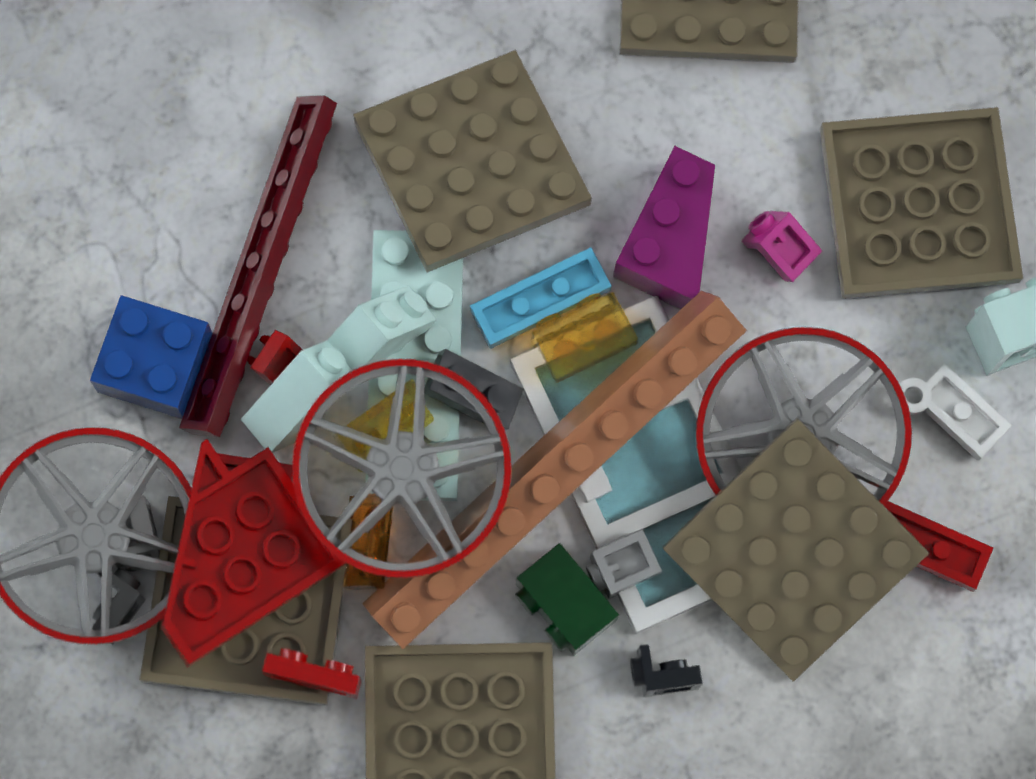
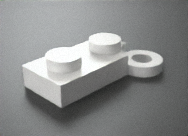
(958, 411)

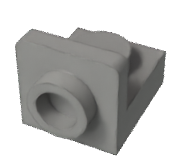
(142, 521)
(623, 564)

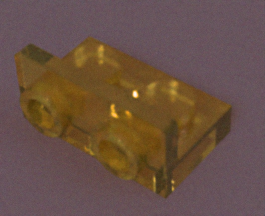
(583, 336)
(376, 421)

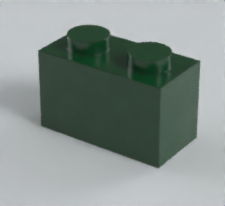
(565, 600)

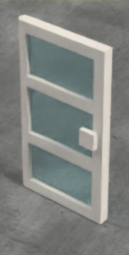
(648, 482)

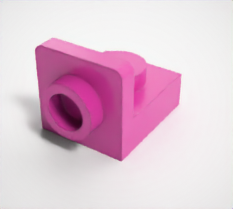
(782, 243)

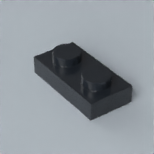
(498, 391)

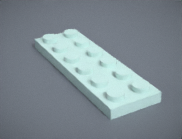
(399, 266)

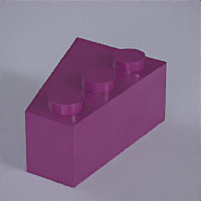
(670, 234)

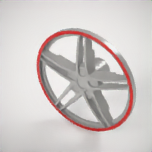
(811, 412)
(401, 467)
(89, 533)

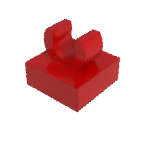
(274, 356)

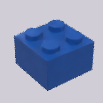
(151, 356)

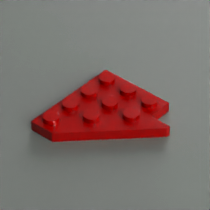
(239, 553)

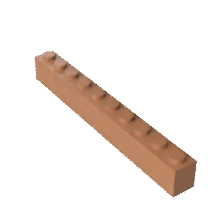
(563, 460)

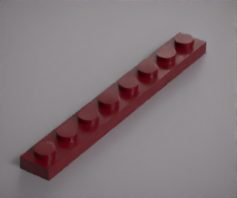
(258, 266)

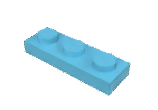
(538, 296)

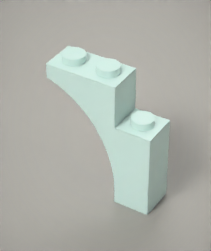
(365, 337)

